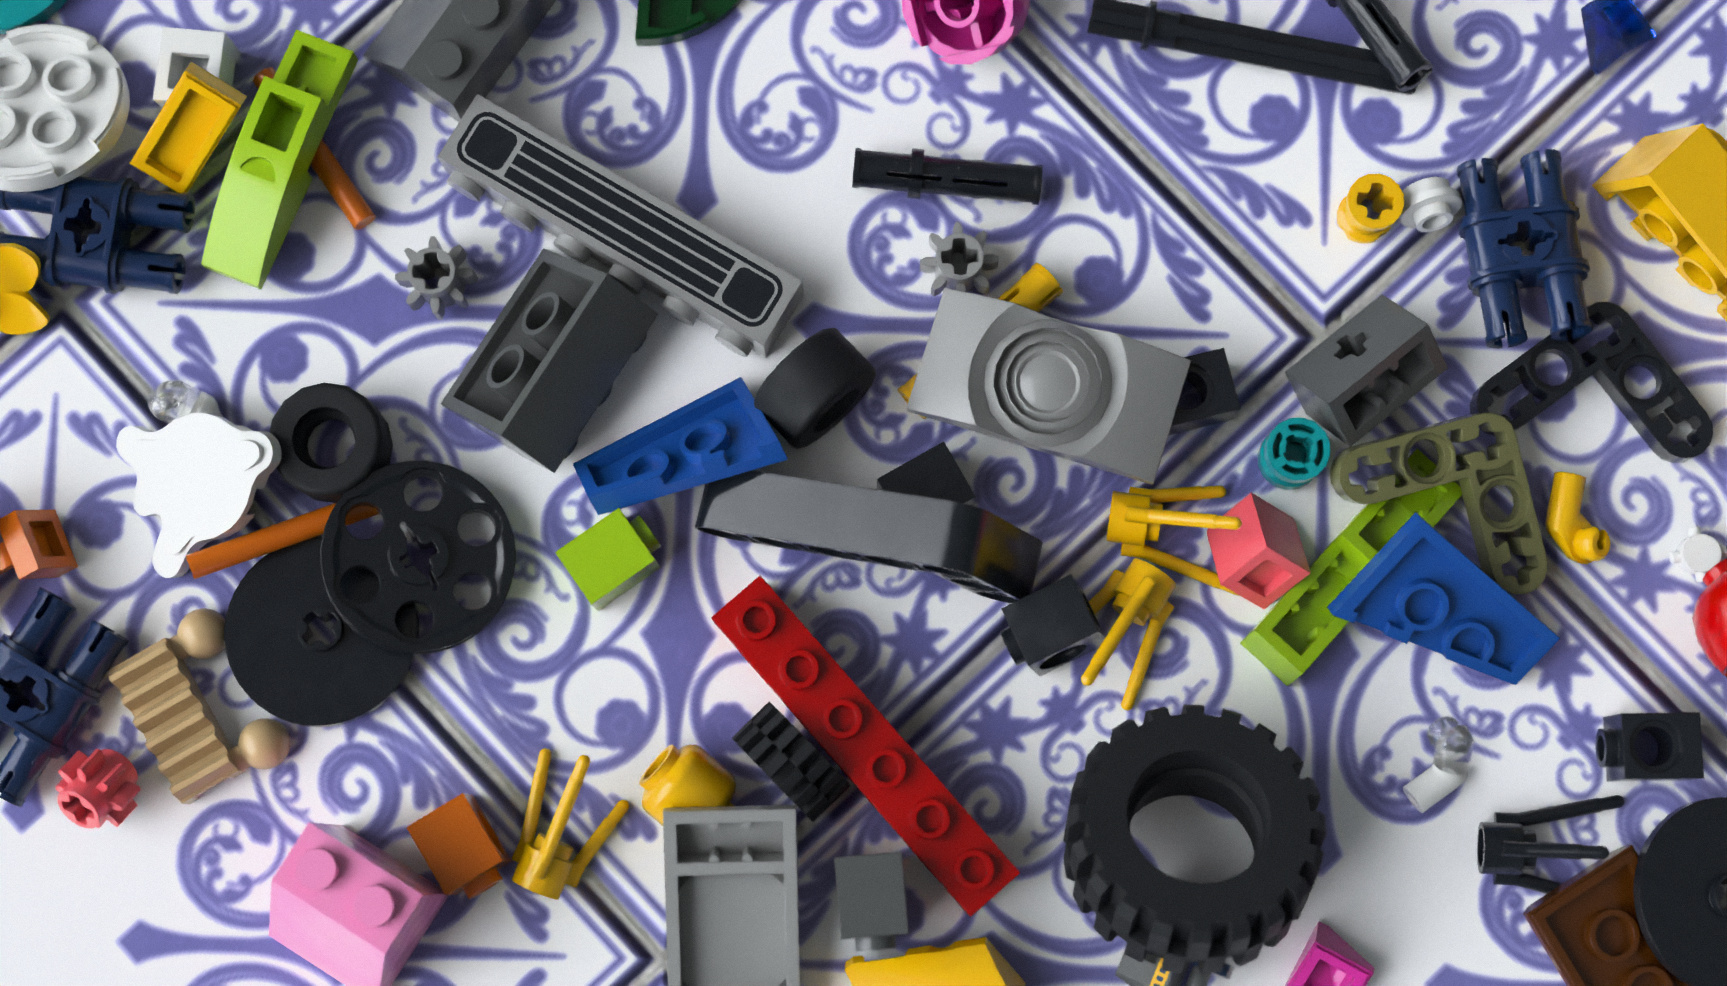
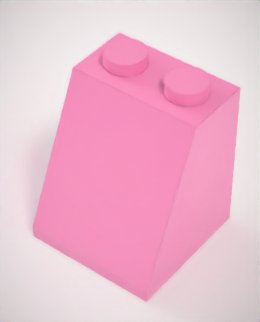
(350, 906)

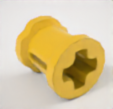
(1386, 199)

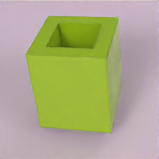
(610, 557)

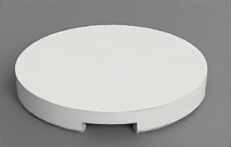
(58, 106)

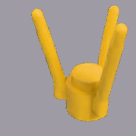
(1138, 518)
(1140, 596)
(546, 863)

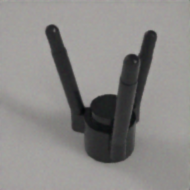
(1508, 849)

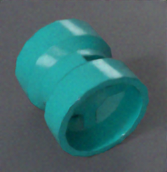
(1284, 462)

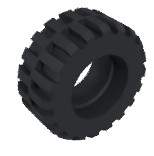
(1204, 760)

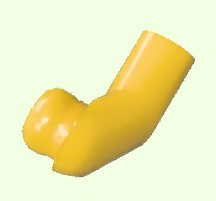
(1568, 526)

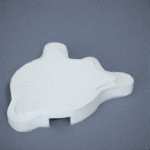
(198, 479)

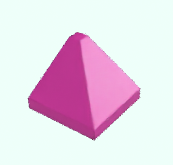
(1329, 962)

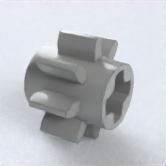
(973, 256)
(422, 268)

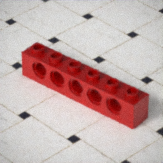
(865, 746)

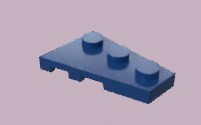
(682, 450)

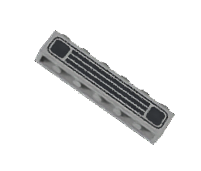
(621, 227)

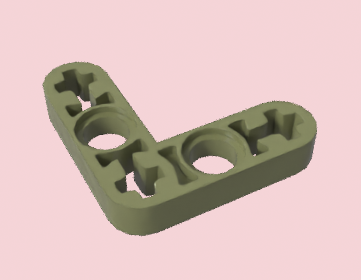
(1476, 478)

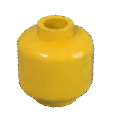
(685, 780)

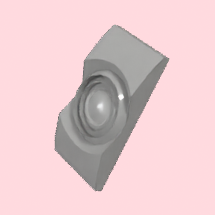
(1049, 384)
(732, 896)

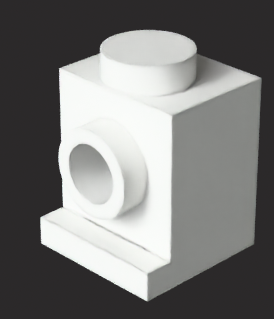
(207, 49)

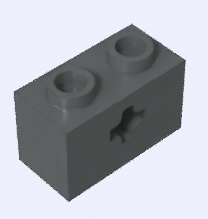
(1366, 369)
(871, 899)

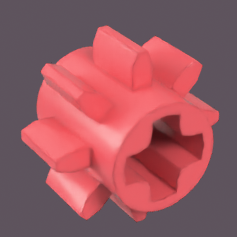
(97, 788)

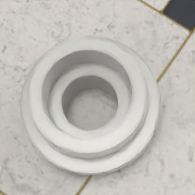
(1429, 204)

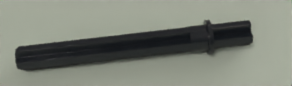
(1239, 43)

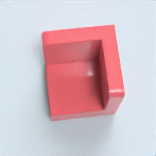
(1262, 555)

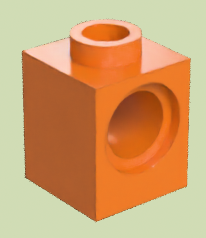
(460, 847)

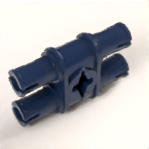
(104, 257)
(1502, 269)
(64, 691)

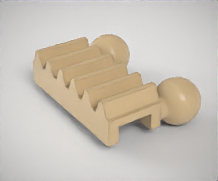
(180, 721)

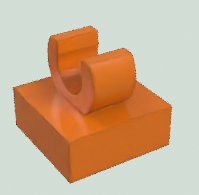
(35, 545)

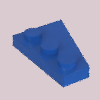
(1441, 600)

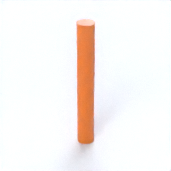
(334, 177)
(268, 540)

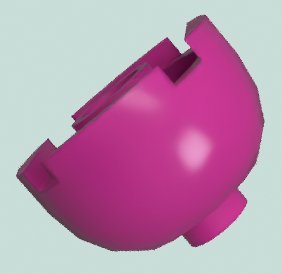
(965, 28)

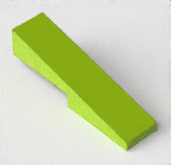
(1300, 622)

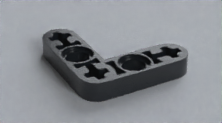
(1608, 367)

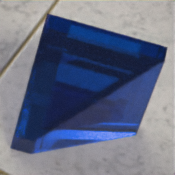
(1613, 32)

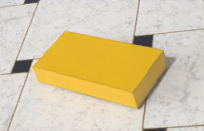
(188, 129)

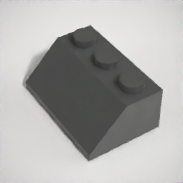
(454, 46)
(550, 358)

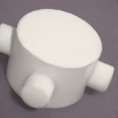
(1697, 553)

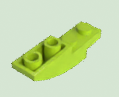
(272, 158)

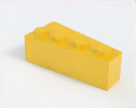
(1680, 199)

